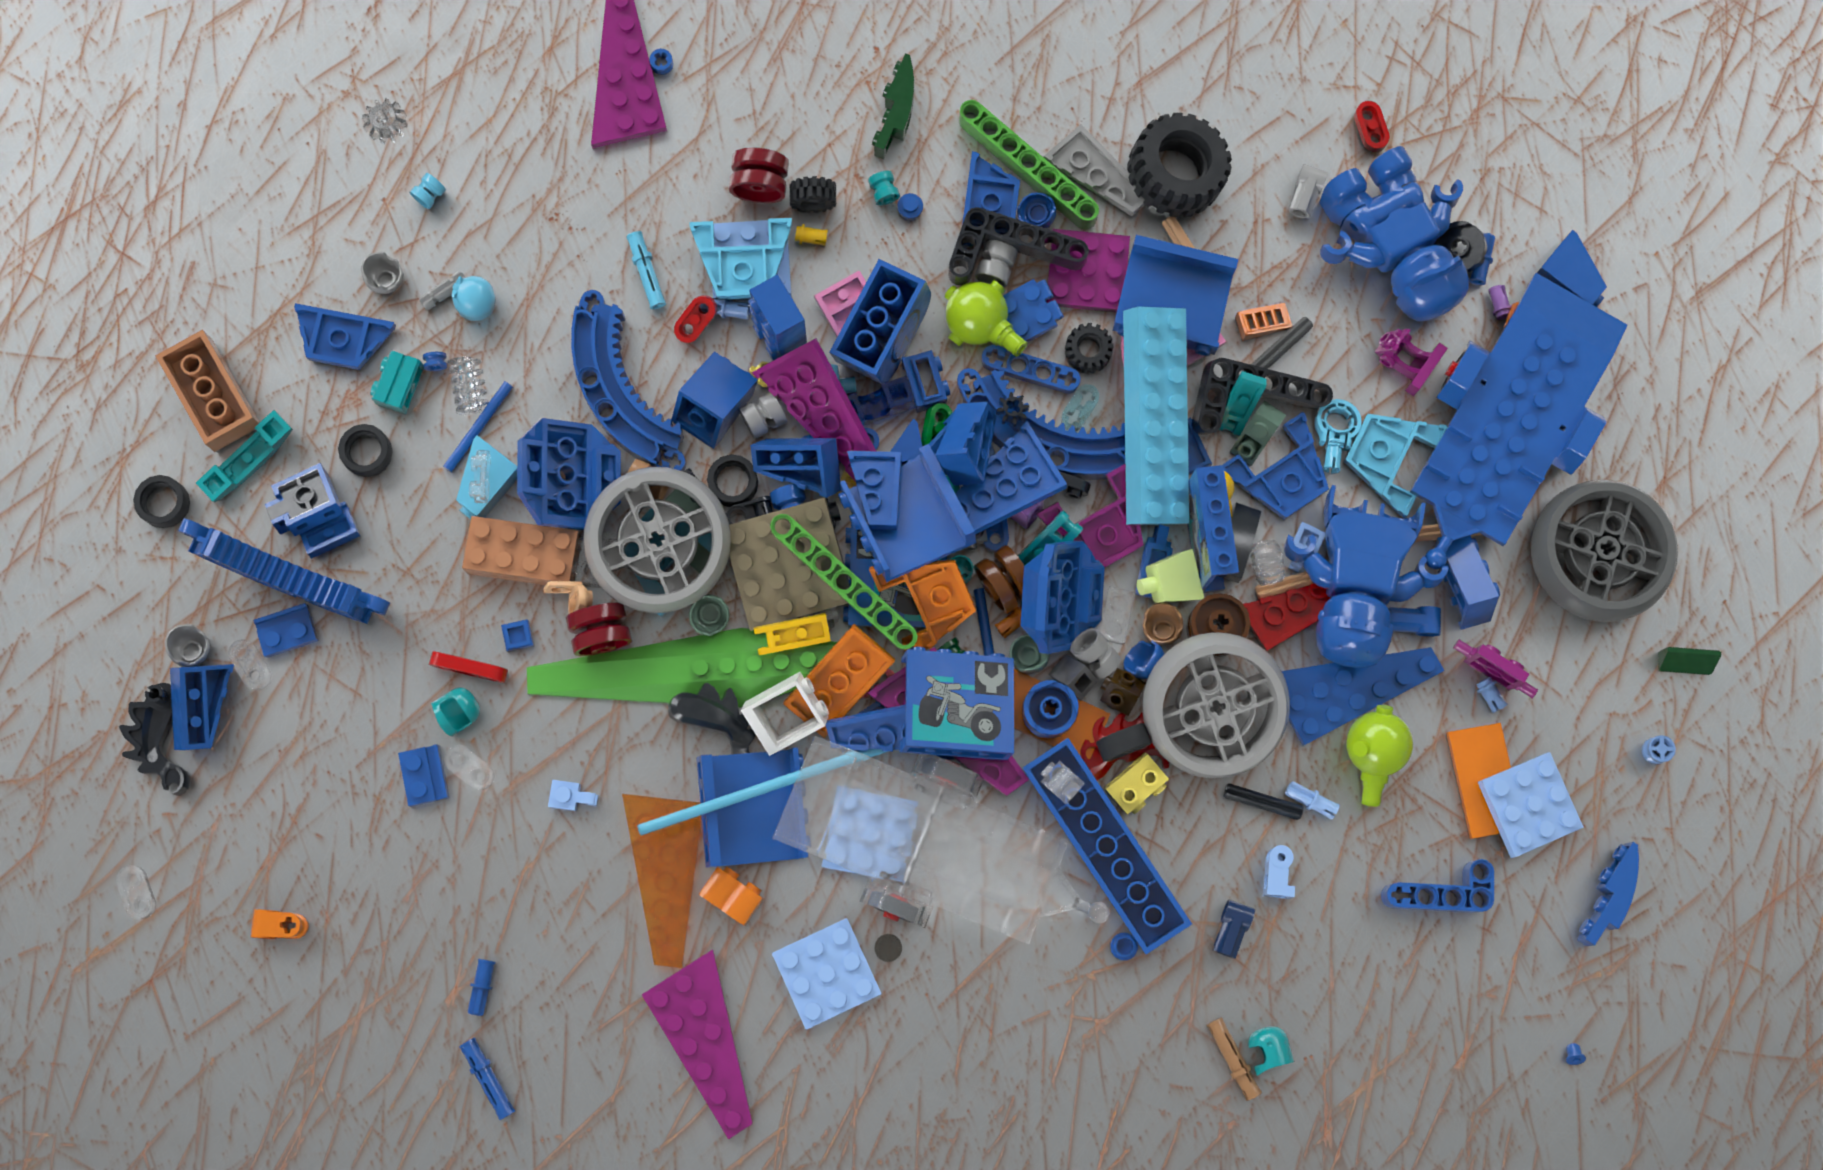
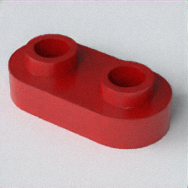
(1374, 127)
(696, 318)

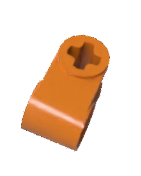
(274, 924)

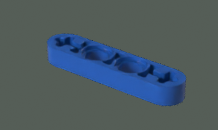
(1029, 373)

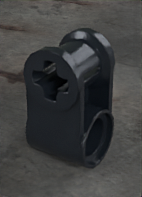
(751, 508)

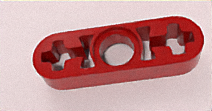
(468, 667)

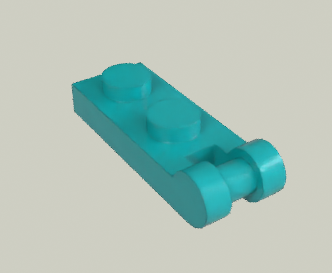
(1242, 402)
(1050, 535)

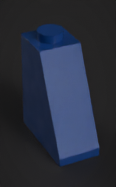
(1574, 270)

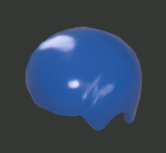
(1037, 210)
(1142, 659)

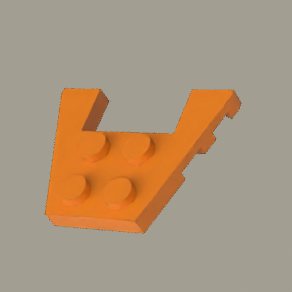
(939, 597)

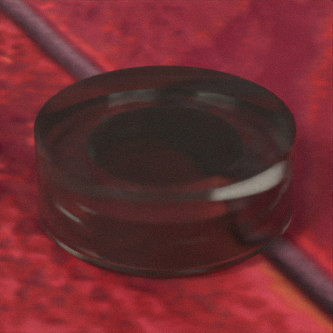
(888, 947)

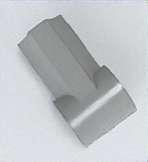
(1309, 185)

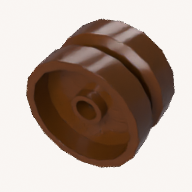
(1002, 579)
(1222, 610)

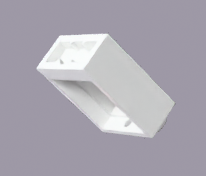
(763, 727)

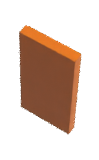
(843, 676)
(1079, 731)
(1476, 756)

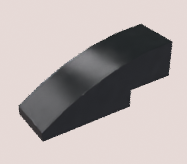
(1244, 524)

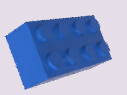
(776, 318)

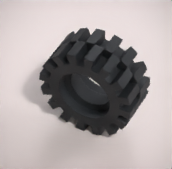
(813, 194)
(1089, 333)

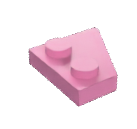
(839, 300)

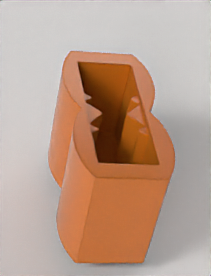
(731, 895)

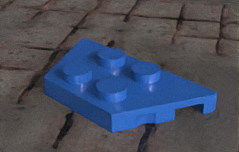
(990, 190)
(340, 336)

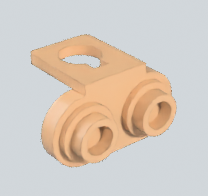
(578, 597)

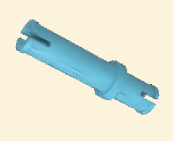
(643, 257)

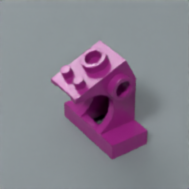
(1421, 367)

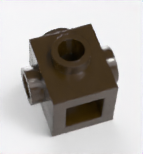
(1121, 691)

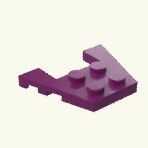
(1105, 529)

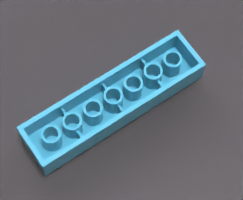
(1156, 416)

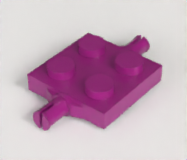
(1490, 663)

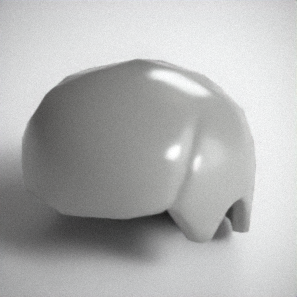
(381, 273)
(187, 645)

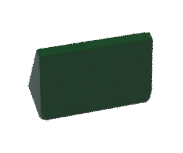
(1688, 660)

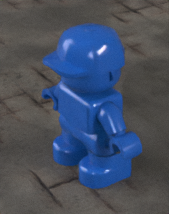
(1398, 234)
(1362, 579)

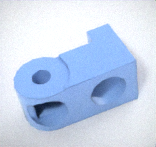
(1276, 873)

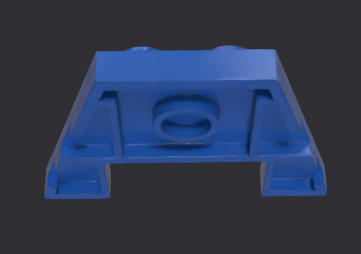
(1291, 480)

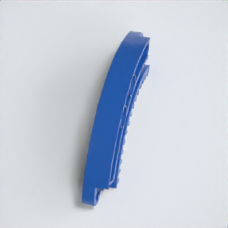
(598, 354)
(1082, 454)
(281, 574)

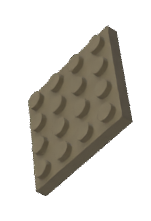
(772, 578)

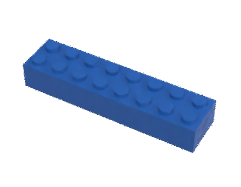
(1111, 852)

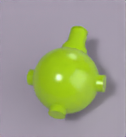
(980, 315)
(1378, 747)

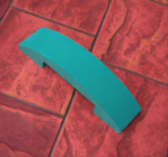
(247, 458)

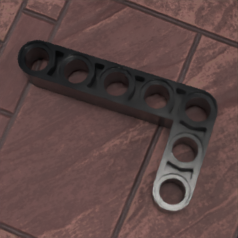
(1016, 229)
(1231, 370)

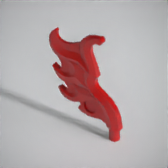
(1096, 764)

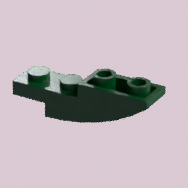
(899, 105)

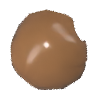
(1163, 624)

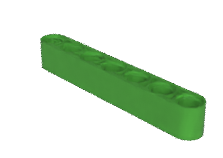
(1024, 153)
(838, 568)

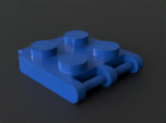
(1030, 311)

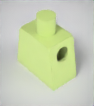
(1172, 579)

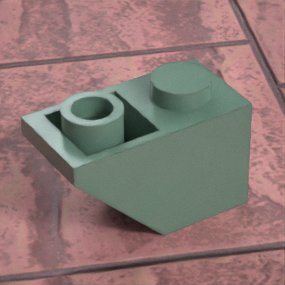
(1258, 432)

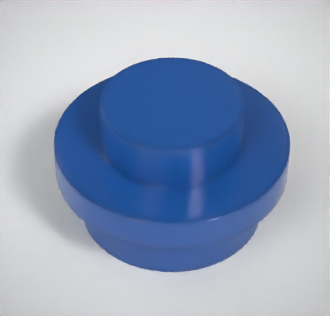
(910, 206)
(1124, 946)

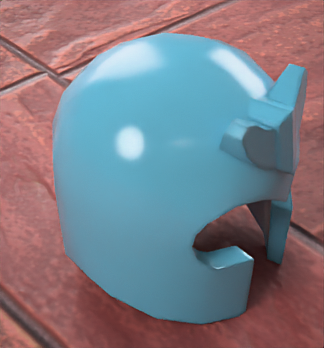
(473, 298)

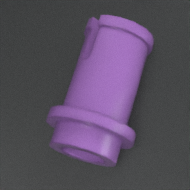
(1500, 302)

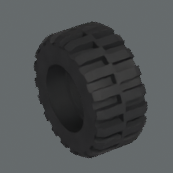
(1194, 140)

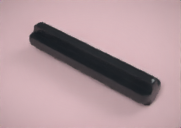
(1263, 801)

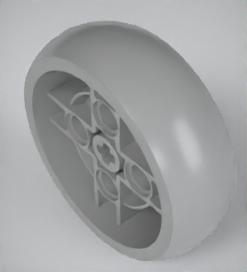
(707, 519)
(1169, 722)

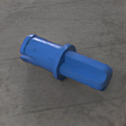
(1479, 274)
(481, 987)

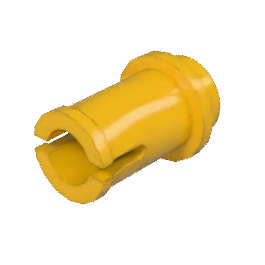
(810, 235)

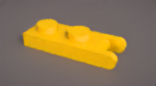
(794, 633)

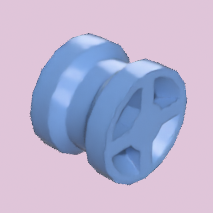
(1665, 749)

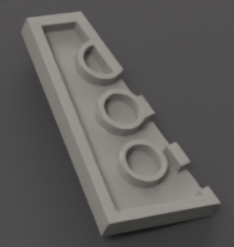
(1095, 168)

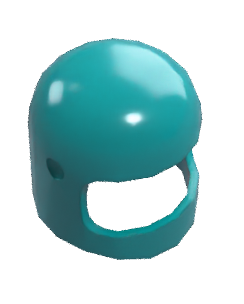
(456, 710)
(1274, 1046)

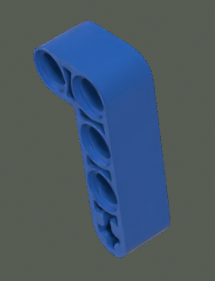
(1437, 892)

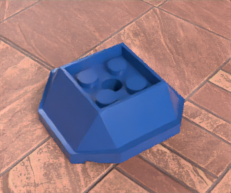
(580, 454)
(1061, 595)

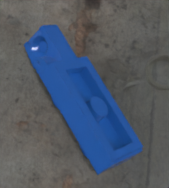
(1155, 549)

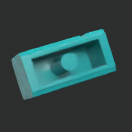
(397, 382)

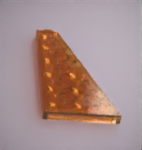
(665, 873)

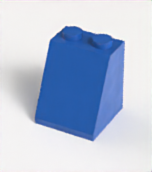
(712, 399)

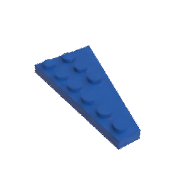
(1013, 481)
(1335, 694)

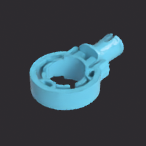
(1336, 439)

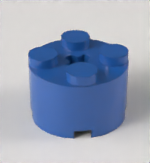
(1056, 695)

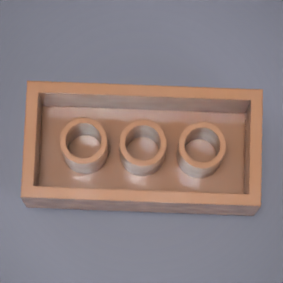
(208, 390)
(520, 551)

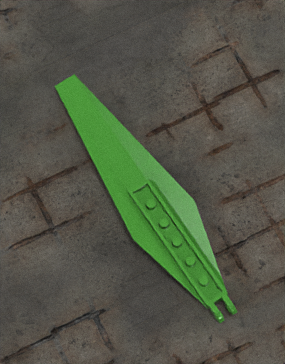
(677, 667)

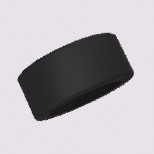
(355, 433)
(732, 460)
(147, 487)
(1123, 742)

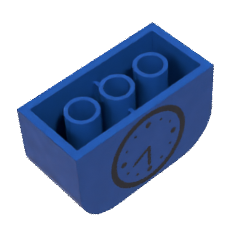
(882, 322)

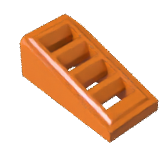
(1247, 333)

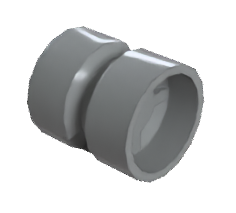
(997, 259)
(763, 415)
(1095, 653)

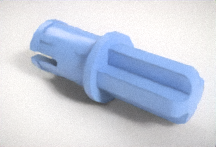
(1312, 800)

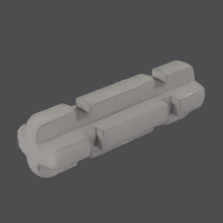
(440, 292)

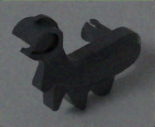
(710, 713)
(151, 726)

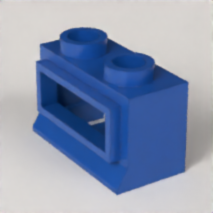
(922, 402)

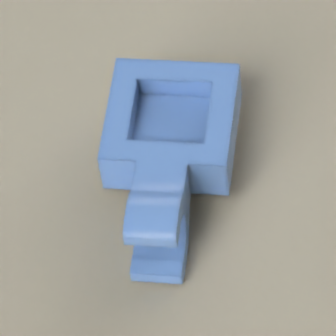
(1300, 539)
(567, 796)

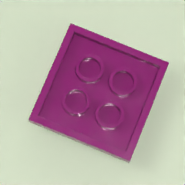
(1099, 281)

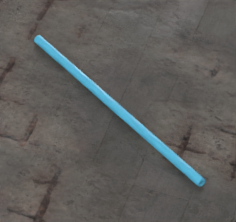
(729, 799)

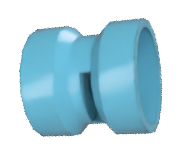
(427, 191)

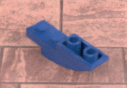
(1619, 886)

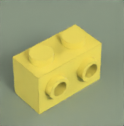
(1137, 784)

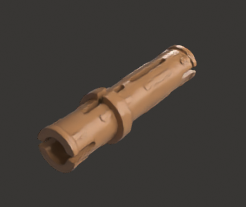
(1234, 1059)

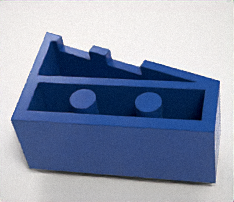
(967, 443)
(801, 461)
(1470, 582)
(196, 704)

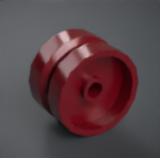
(758, 175)
(598, 629)

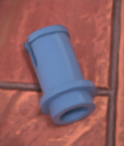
(1491, 694)

